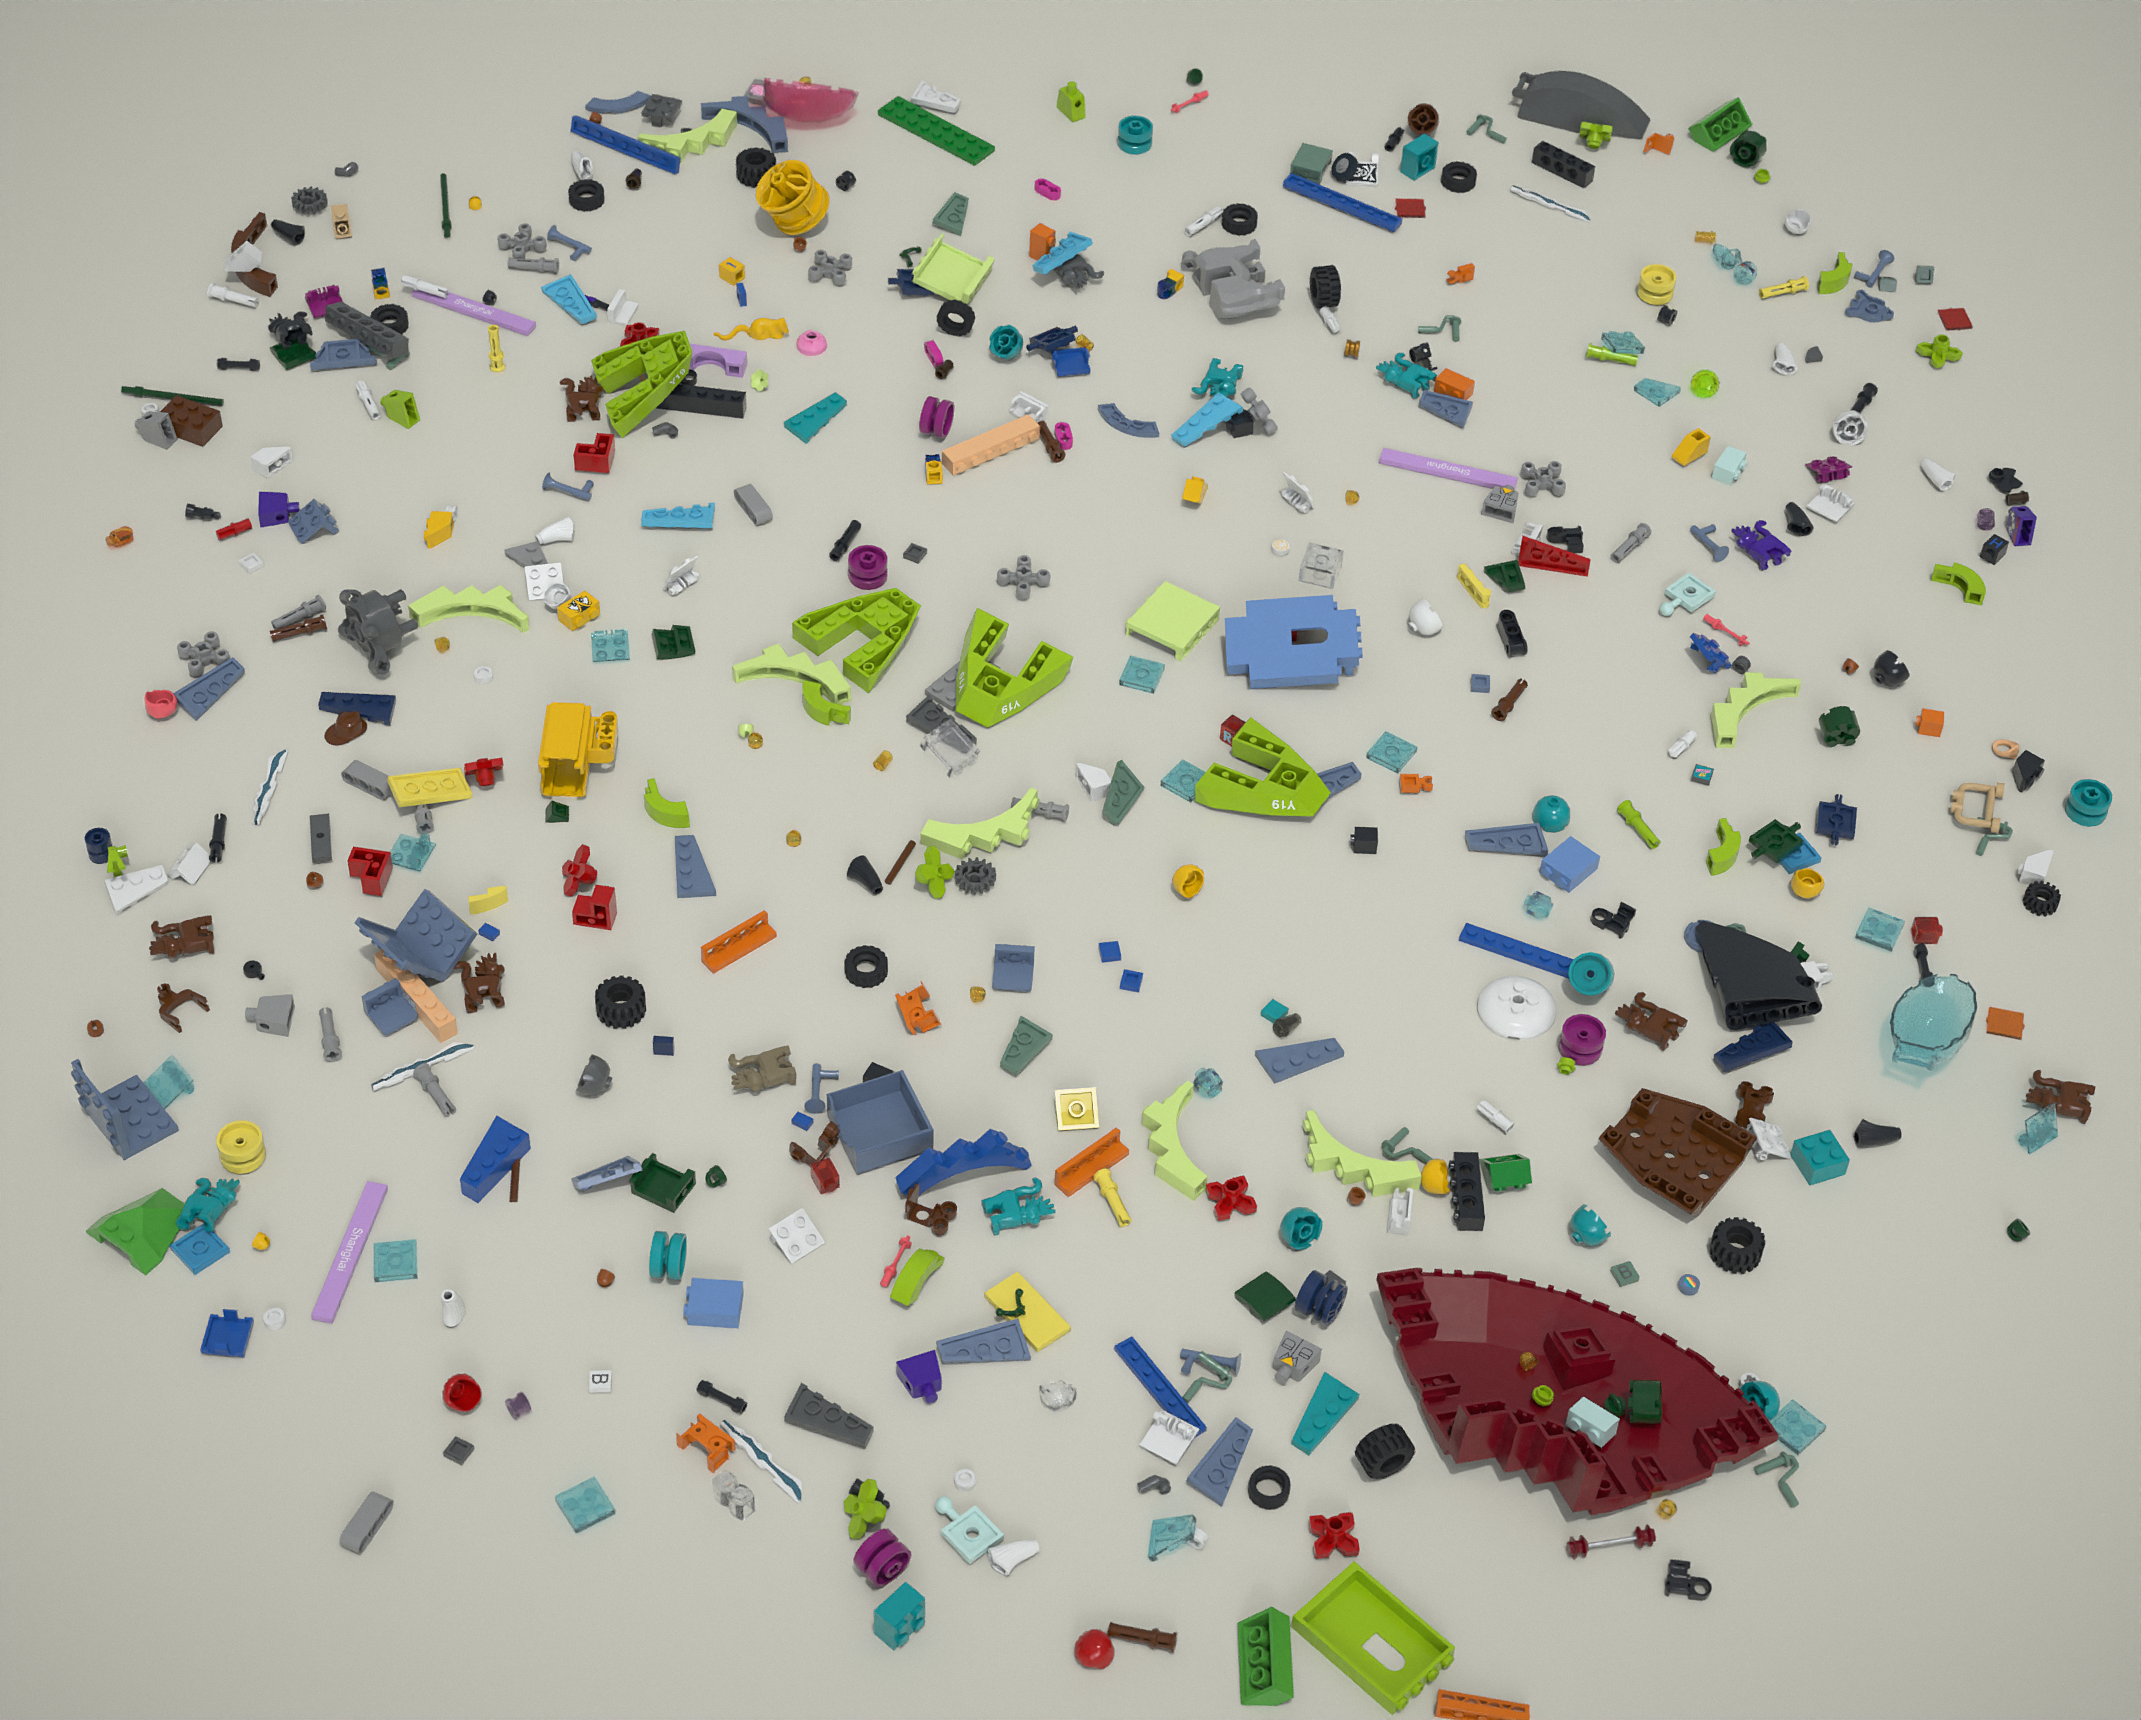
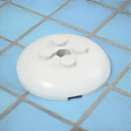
(1516, 1008)

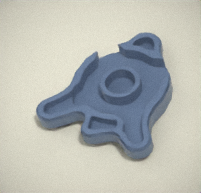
(1869, 308)

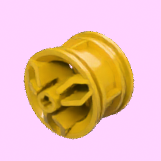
(792, 197)

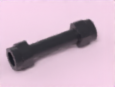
(223, 363)
(1921, 953)
(737, 1405)

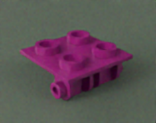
(317, 301)
(1829, 469)

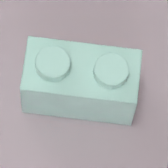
(1729, 465)
(1593, 1421)

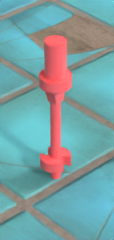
(1196, 98)
(1717, 624)
(890, 1271)

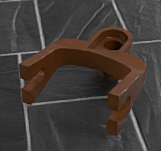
(170, 1000)

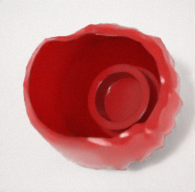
(461, 1393)
(1094, 1649)

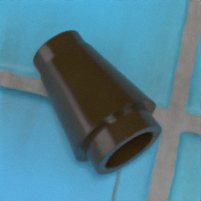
(633, 180)

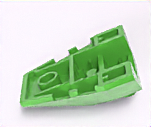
(141, 1228)

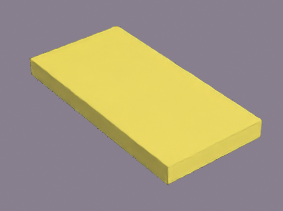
(429, 787)
(1040, 1323)

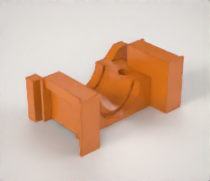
(914, 1011)
(712, 1438)

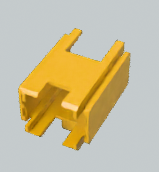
(571, 746)

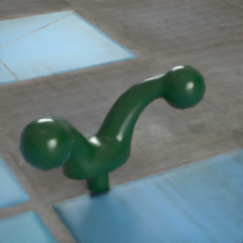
(904, 254)
(1018, 1311)

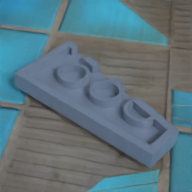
(1510, 839)
(691, 870)
(988, 1344)

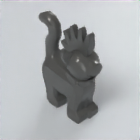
(1073, 269)

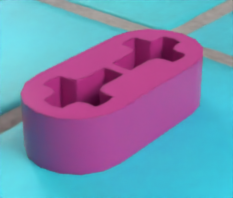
(1047, 189)
(933, 353)
(1065, 435)

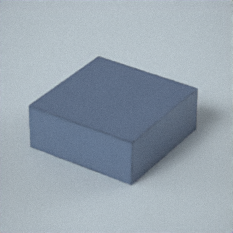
(1480, 683)

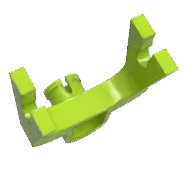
(114, 860)

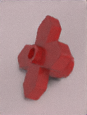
(638, 332)
(484, 770)
(578, 871)
(1230, 1197)
(1332, 1534)

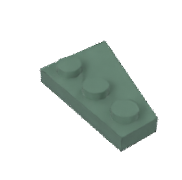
(952, 214)
(1121, 793)
(1024, 1046)

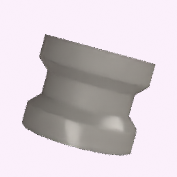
(1188, 263)

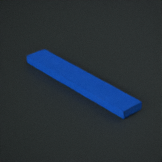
(1157, 1383)

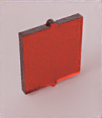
(1410, 208)
(1955, 319)

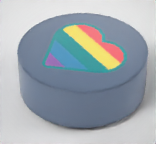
(1688, 1284)

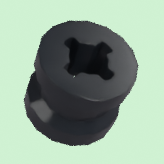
(845, 180)
(1667, 315)

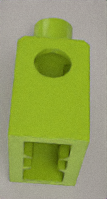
(1071, 102)
(401, 408)

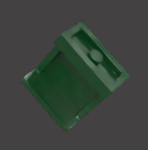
(662, 1184)

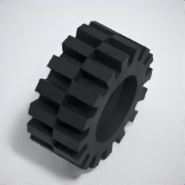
(2041, 890)

